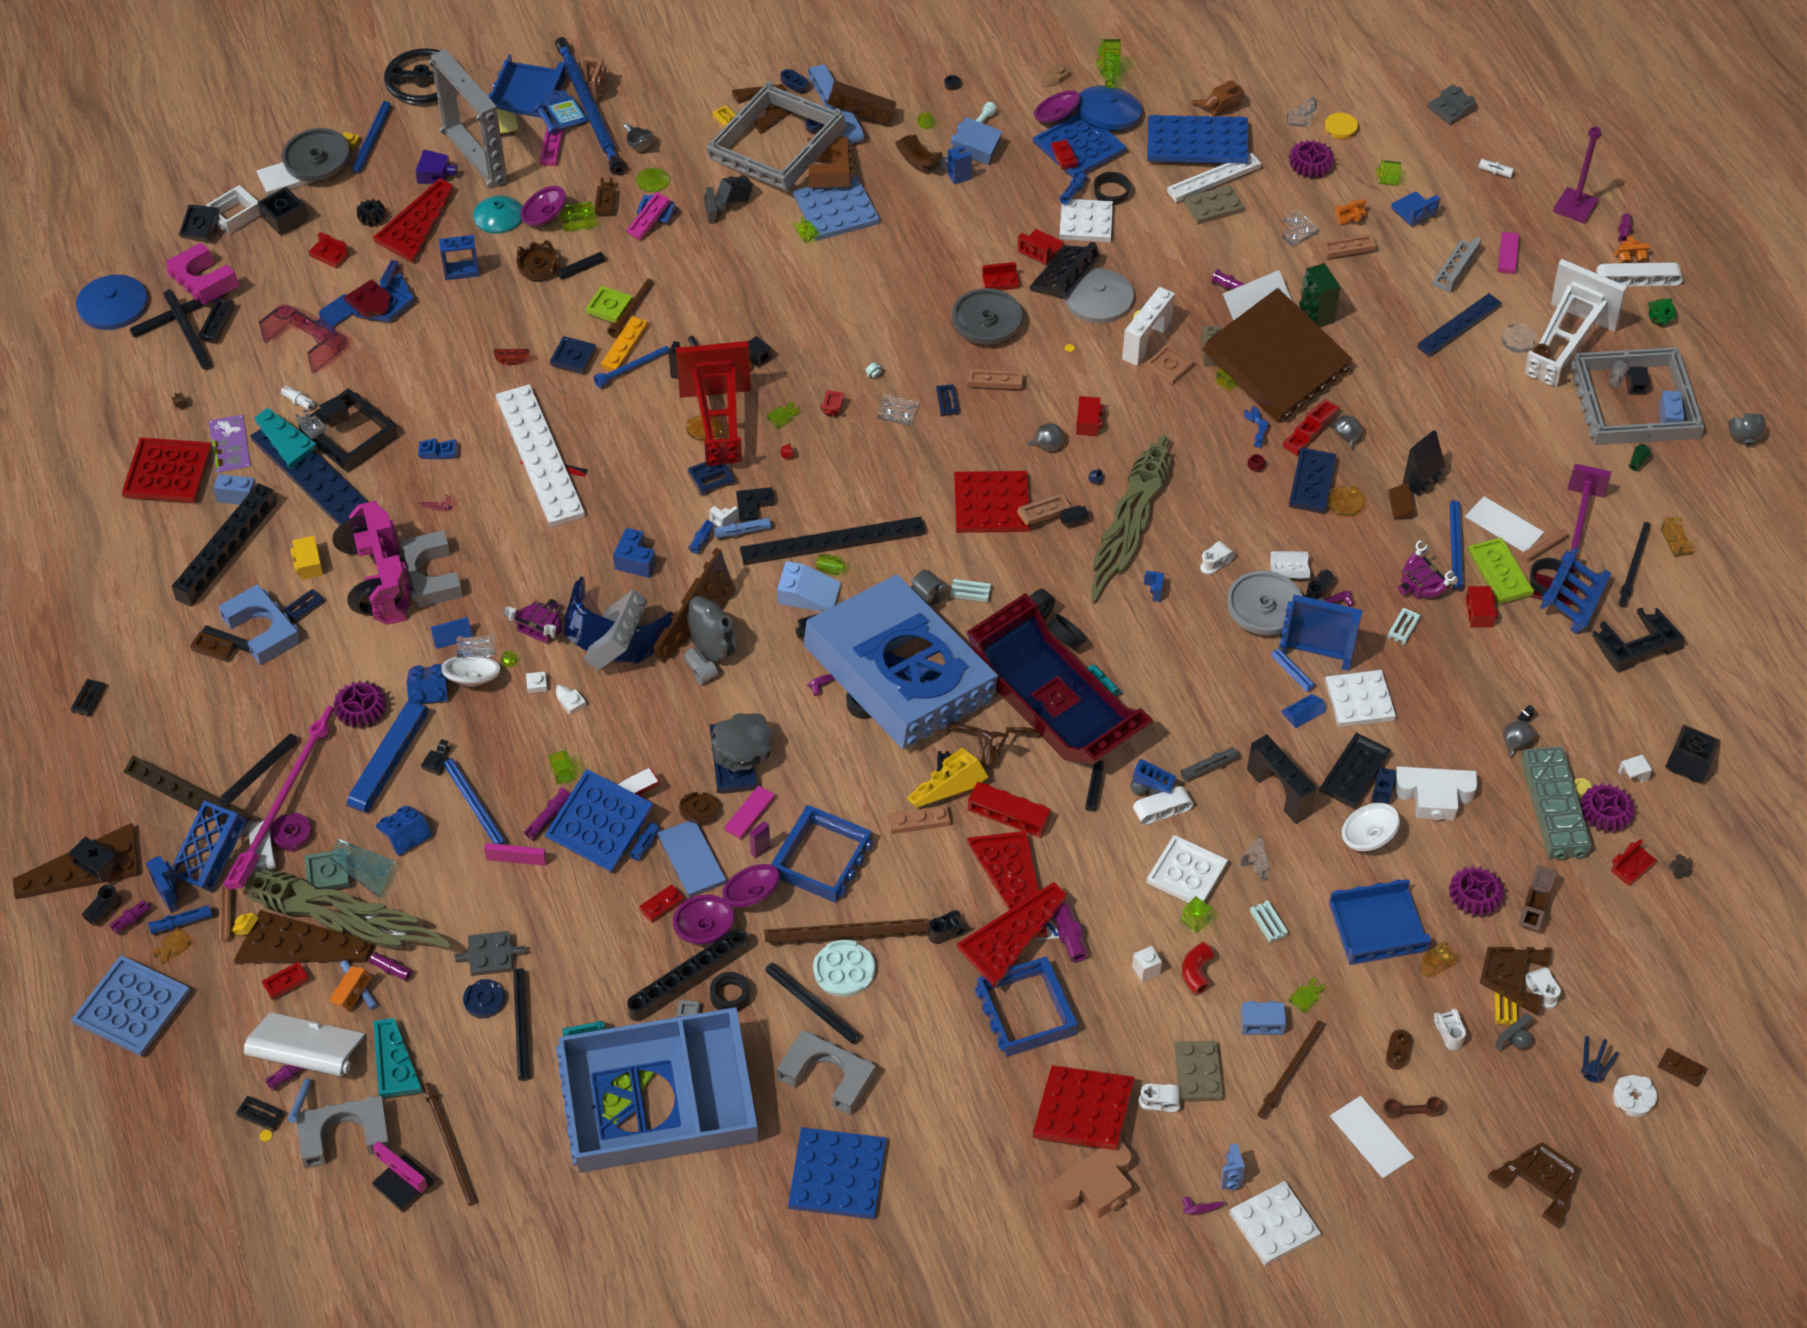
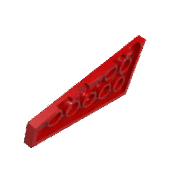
(412, 226)
(1008, 866)
(1005, 939)

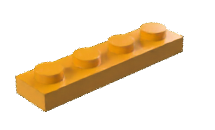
(624, 344)

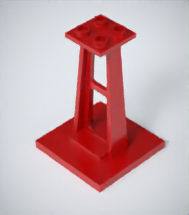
(714, 371)

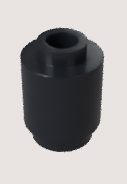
(1074, 515)

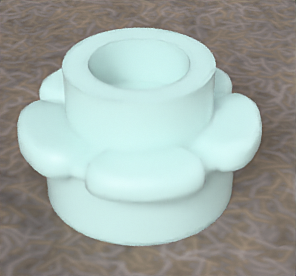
(873, 370)

